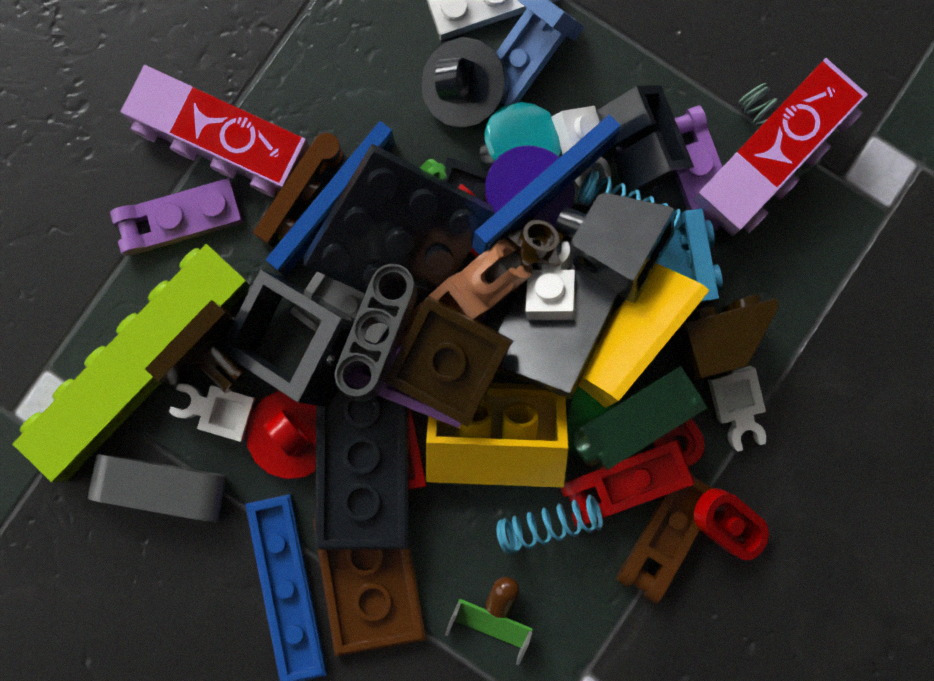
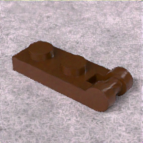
(300, 189)
(665, 540)

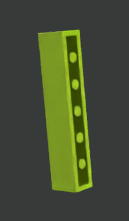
(115, 376)

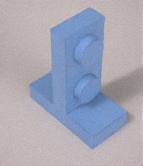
(534, 43)

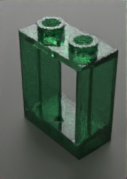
(638, 420)

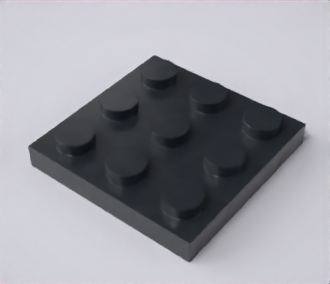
(400, 218)

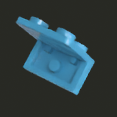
(691, 255)

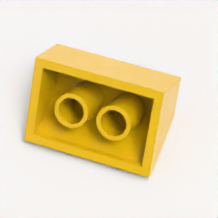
(639, 333)
(512, 441)

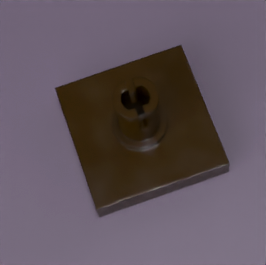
(198, 349)
(448, 360)

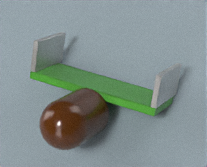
(494, 620)

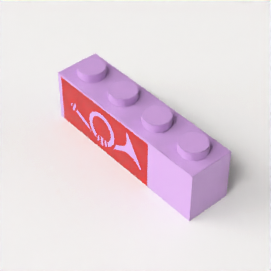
(214, 130)
(780, 147)

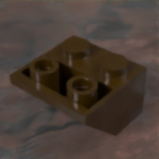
(724, 341)

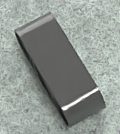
(372, 311)
(157, 487)

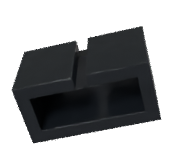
(648, 138)

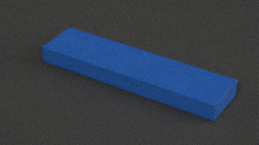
(548, 185)
(301, 235)
(286, 589)

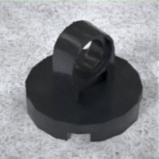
(465, 83)

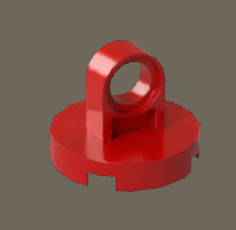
(283, 436)

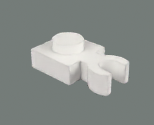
(574, 125)
(552, 290)
(737, 399)
(220, 412)

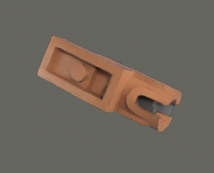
(481, 283)

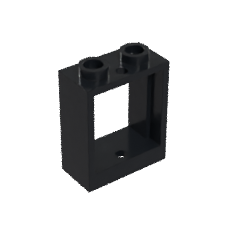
(316, 371)

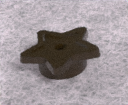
(542, 233)

